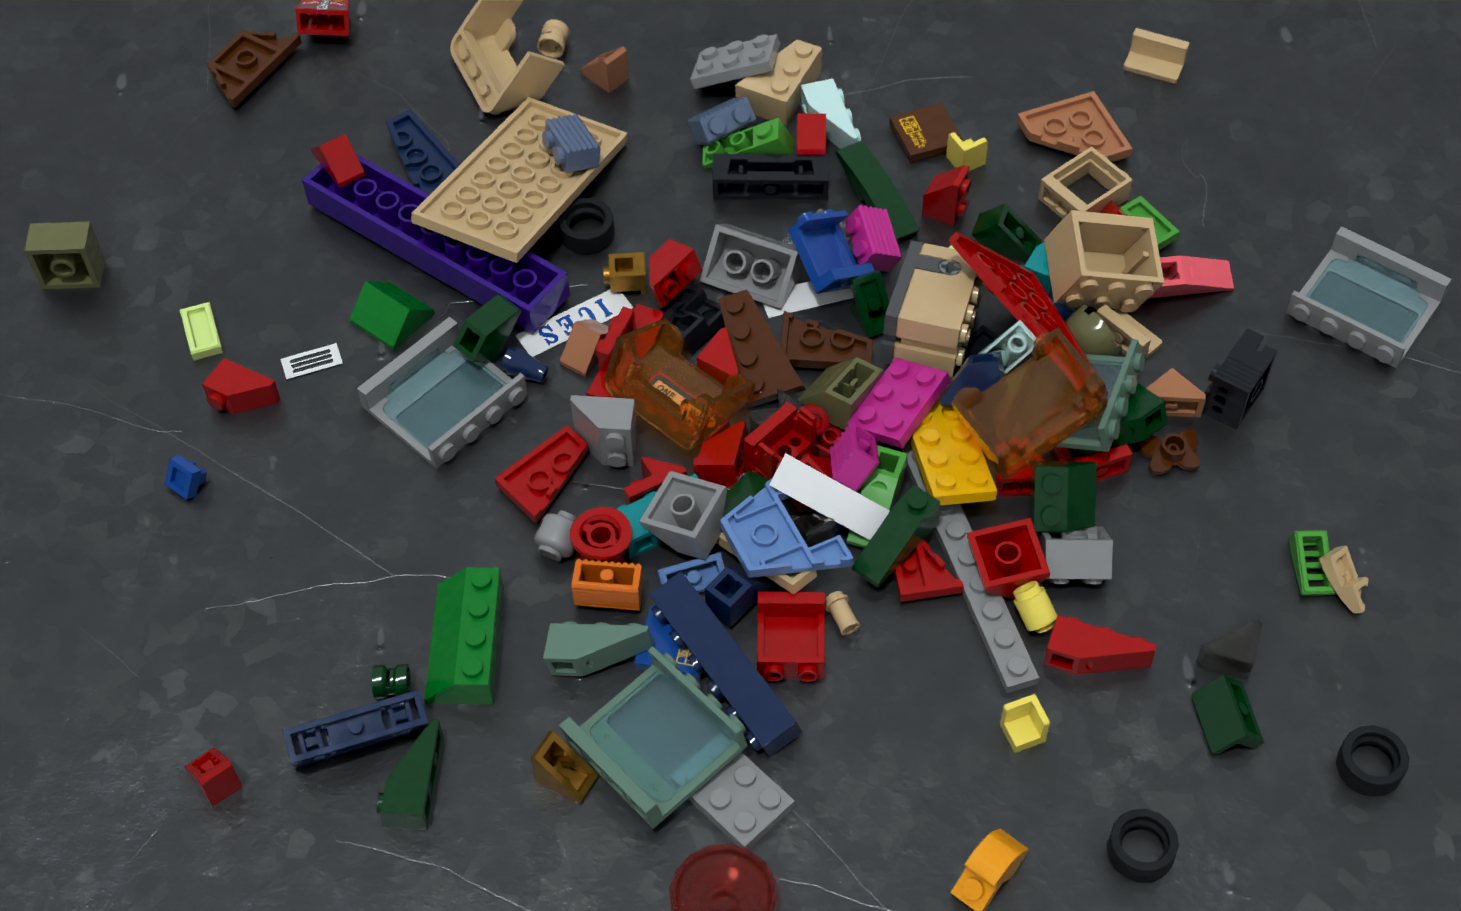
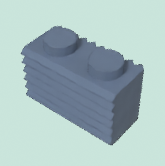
(721, 120)
(571, 143)

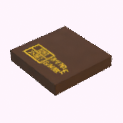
(923, 131)

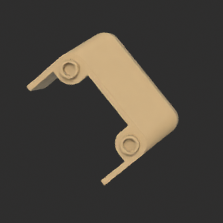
(488, 67)

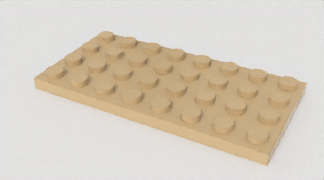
(511, 185)

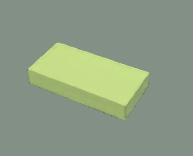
(201, 331)

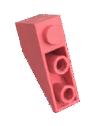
(1193, 276)

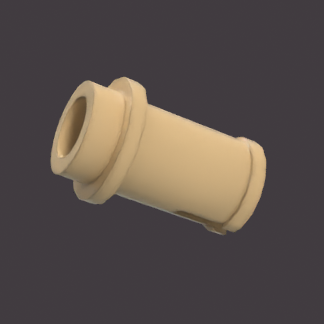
(842, 613)

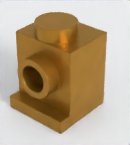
(626, 272)

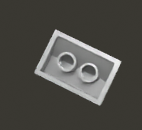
(751, 262)

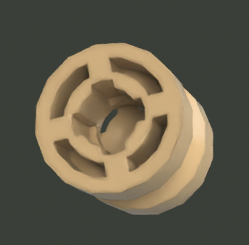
(553, 38)

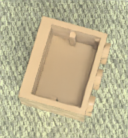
(1103, 260)

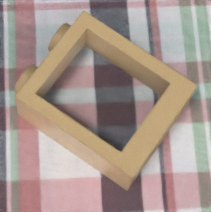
(1061, 200)

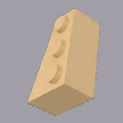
(779, 91)

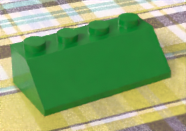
(465, 638)

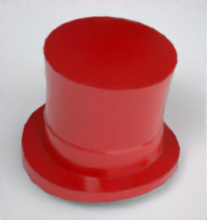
(601, 535)

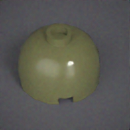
(1092, 333)

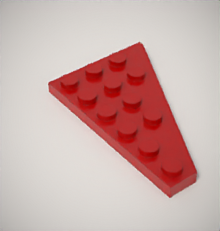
(1015, 288)

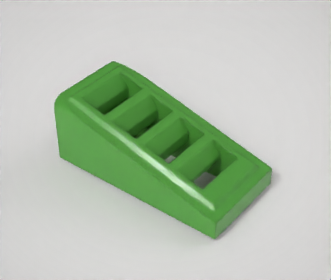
(1297, 541)

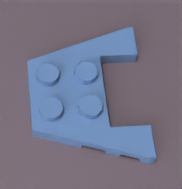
(770, 541)

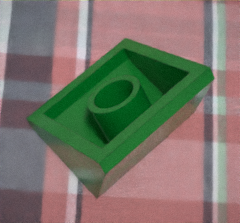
(388, 313)

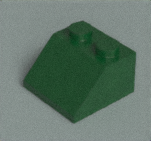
(1062, 495)

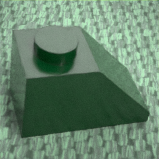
(1005, 233)

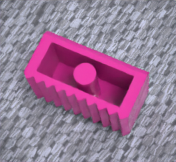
(873, 238)
(854, 457)

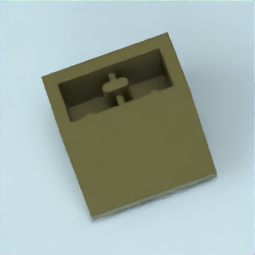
(842, 389)

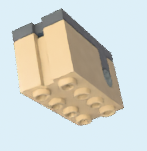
(931, 308)

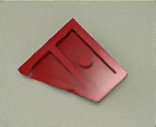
(924, 576)

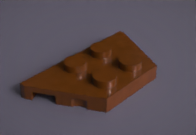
(248, 61)

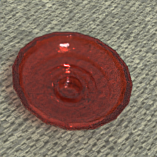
(723, 880)

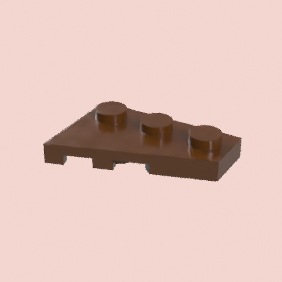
(818, 347)

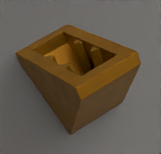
(562, 768)

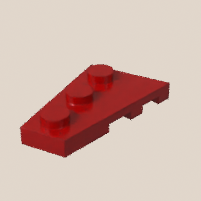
(543, 472)

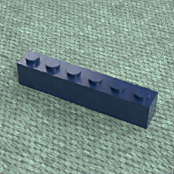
(726, 665)

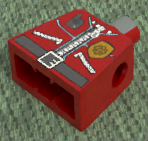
(323, 17)

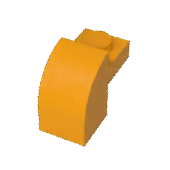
(987, 868)

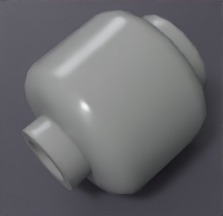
(554, 536)

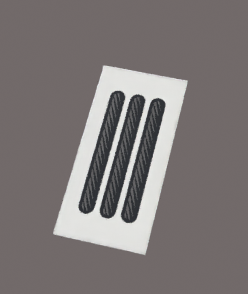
(311, 361)

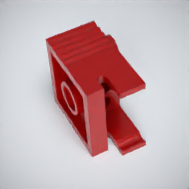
(780, 434)

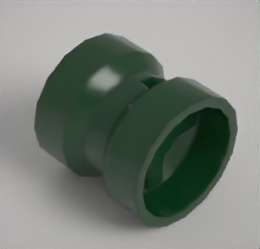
(390, 680)

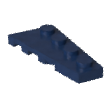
(421, 152)

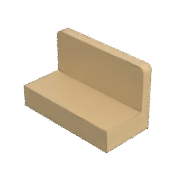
(1156, 56)
(1127, 328)

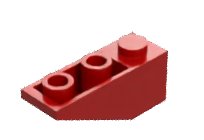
(1093, 649)

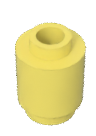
(1034, 607)

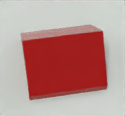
(1008, 556)

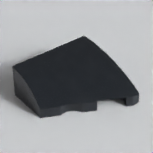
(696, 317)

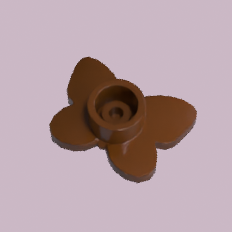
(1171, 451)

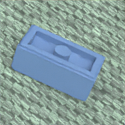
(698, 571)

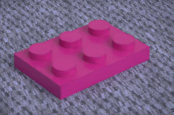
(900, 401)

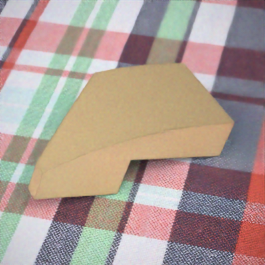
(1344, 578)

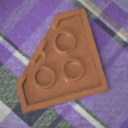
(1075, 126)

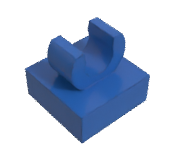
(184, 476)

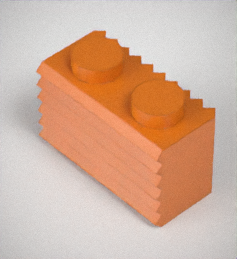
(607, 584)

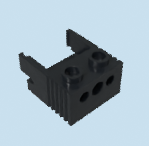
(1239, 380)

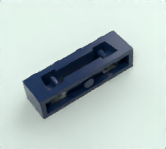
(355, 729)

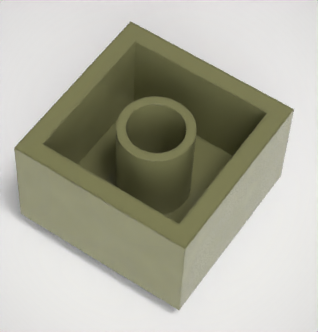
(65, 255)

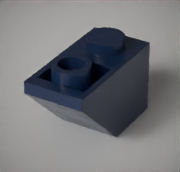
(978, 372)
(734, 593)

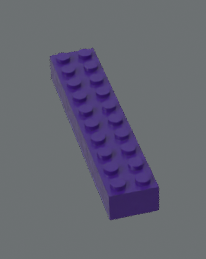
(381, 211)

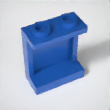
(826, 251)

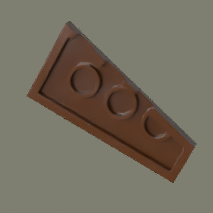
(757, 350)

